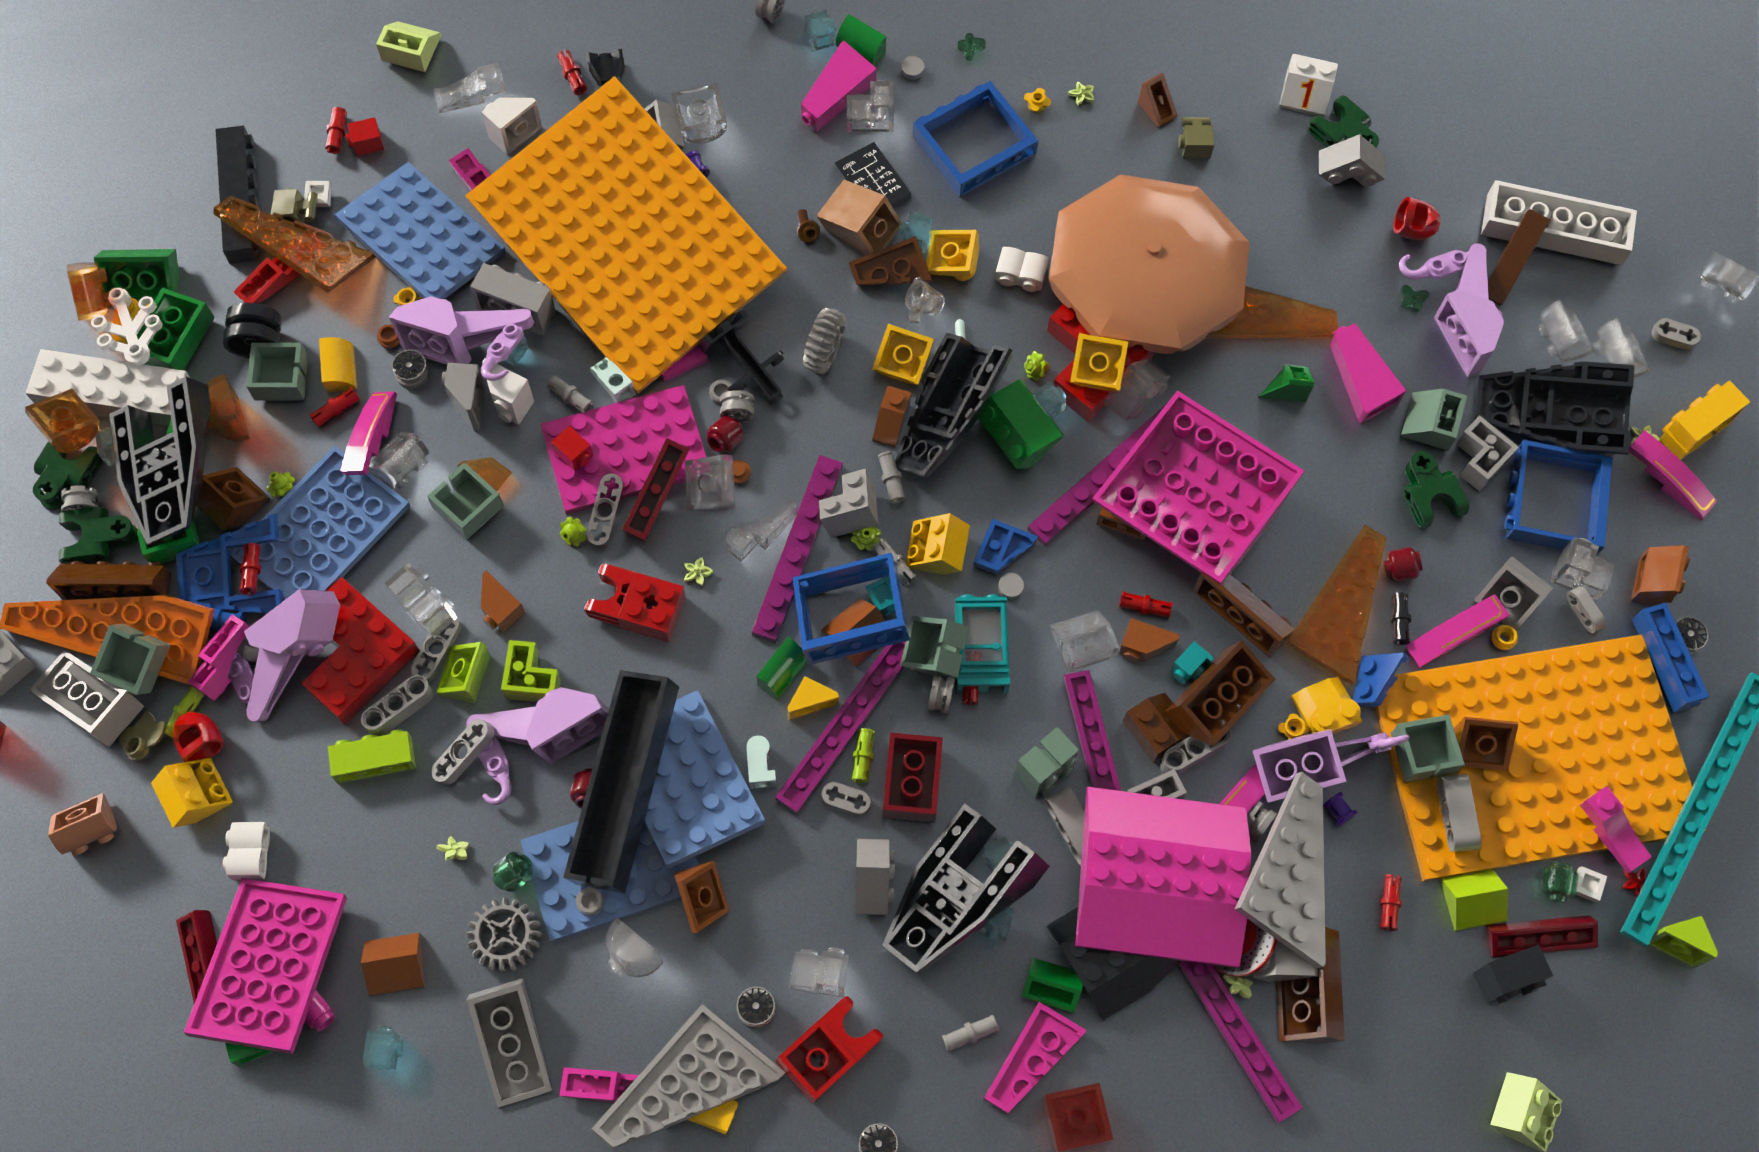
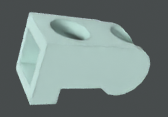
(613, 380)
(757, 755)

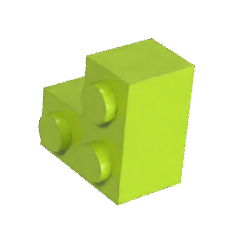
(521, 676)

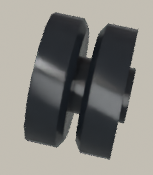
(250, 324)

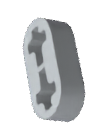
(1676, 334)
(1586, 609)
(847, 793)

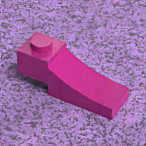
(218, 657)
(1615, 829)

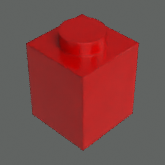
(364, 136)
(572, 448)

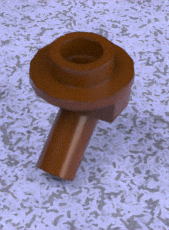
(808, 229)

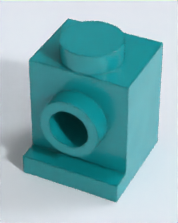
(1191, 663)

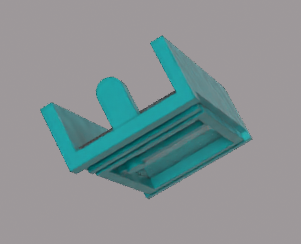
(986, 647)

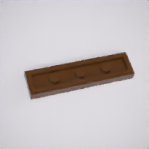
(1515, 255)

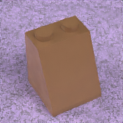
(860, 217)

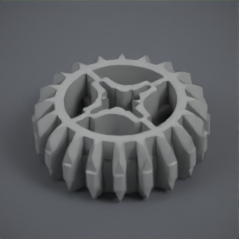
(824, 341)
(510, 926)

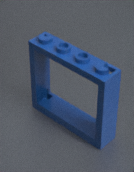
(993, 166)
(1596, 463)
(857, 639)

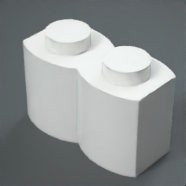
(1022, 269)
(247, 850)

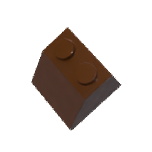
(230, 498)
(1153, 727)

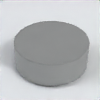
(912, 68)
(717, 389)
(1011, 586)
(590, 901)

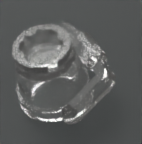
(923, 299)

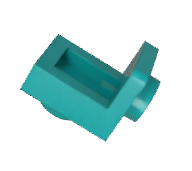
(881, 595)

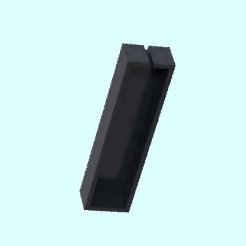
(621, 781)

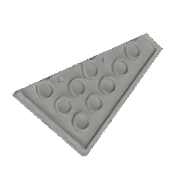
(1288, 878)
(690, 1075)

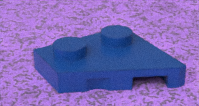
(1376, 677)

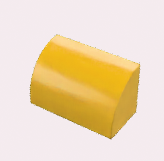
(337, 364)

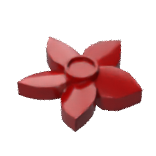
(1635, 881)

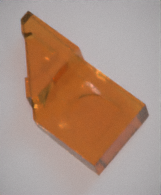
(490, 470)

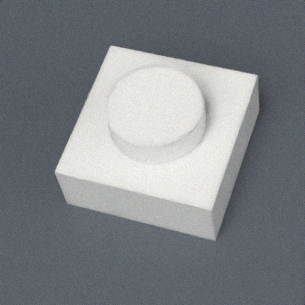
(323, 189)
(1590, 884)

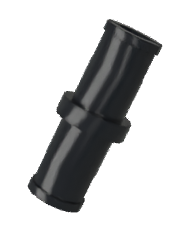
(1400, 618)

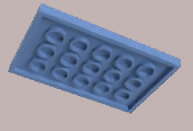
(420, 233)
(325, 527)
(697, 788)
(647, 888)

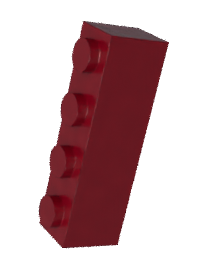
(655, 489)

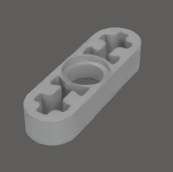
(603, 490)
(421, 661)
(454, 771)

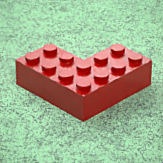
(1083, 400)
(366, 656)

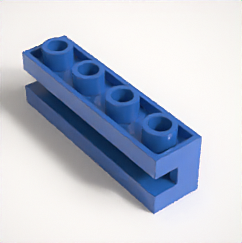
(1670, 657)

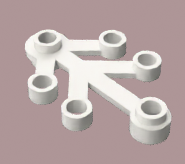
(136, 350)

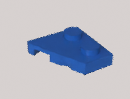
(1002, 546)

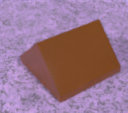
(855, 616)
(1486, 742)
(701, 894)
(393, 964)

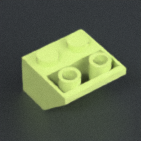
(407, 45)
(1526, 1111)

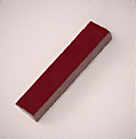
(1550, 934)
(198, 946)

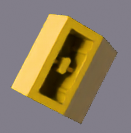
(938, 544)
(190, 791)

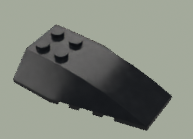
(952, 400)
(1566, 406)
(1108, 976)

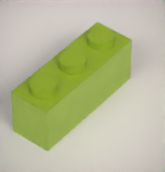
(371, 756)

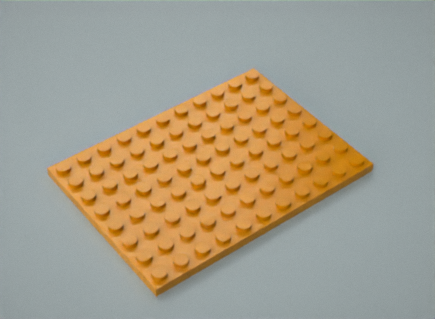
(626, 233)
(1584, 724)

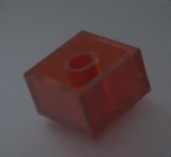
(1077, 1118)

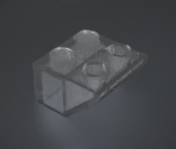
(1085, 640)

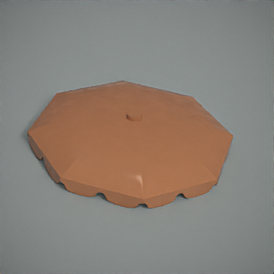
(1149, 264)

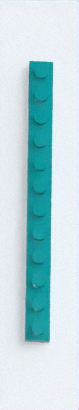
(1694, 815)

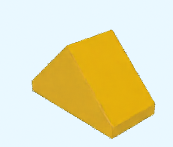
(811, 698)

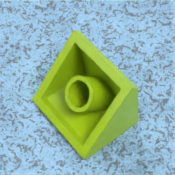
(464, 672)
(1475, 899)
(1686, 941)

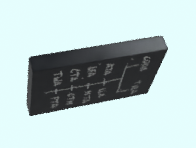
(873, 171)

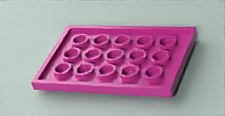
(623, 443)
(266, 966)

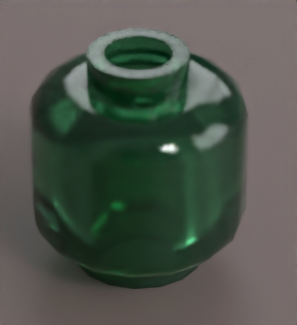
(512, 871)
(1559, 881)

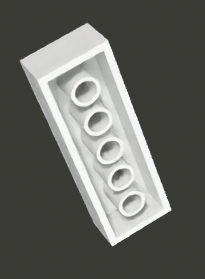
(1574, 226)
(104, 383)

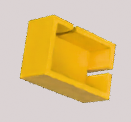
(1708, 414)

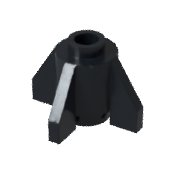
(606, 66)

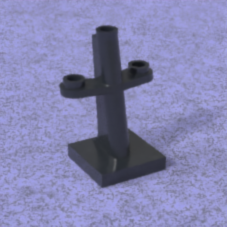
(729, 339)

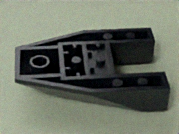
(166, 474)
(949, 904)

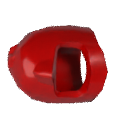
(1416, 219)
(196, 737)

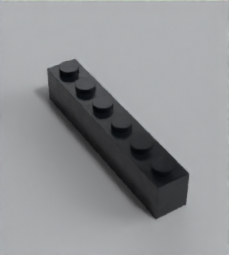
(236, 180)

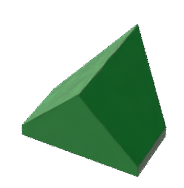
(1290, 384)

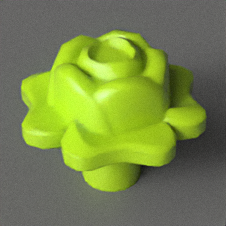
(1036, 366)
(280, 483)
(573, 531)
(866, 538)

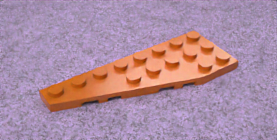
(84, 623)

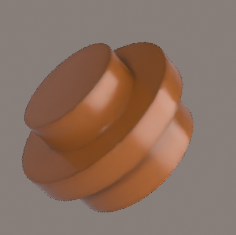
(387, 337)
(741, 471)

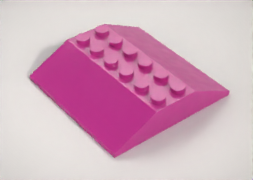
(1199, 487)
(1163, 877)

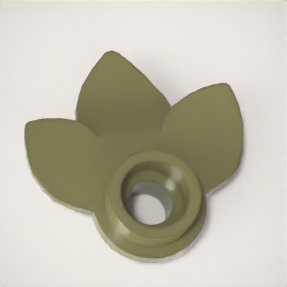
(139, 739)

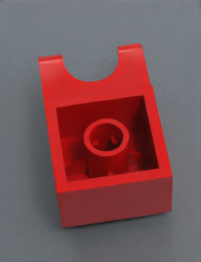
(631, 602)
(831, 1044)

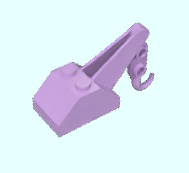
(1466, 315)
(447, 335)
(284, 635)
(552, 729)
(1314, 756)

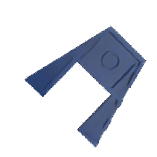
(206, 571)

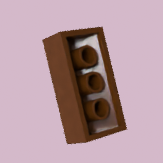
(109, 580)
(1245, 612)
(1221, 694)
(1313, 1006)

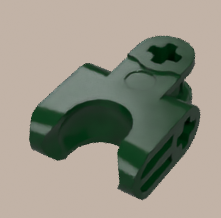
(1352, 123)
(59, 473)
(1429, 486)
(98, 536)

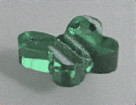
(969, 45)
(1413, 298)

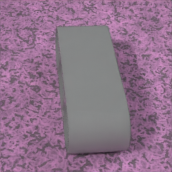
(392, 718)
(1186, 757)
(1459, 813)
(1069, 819)

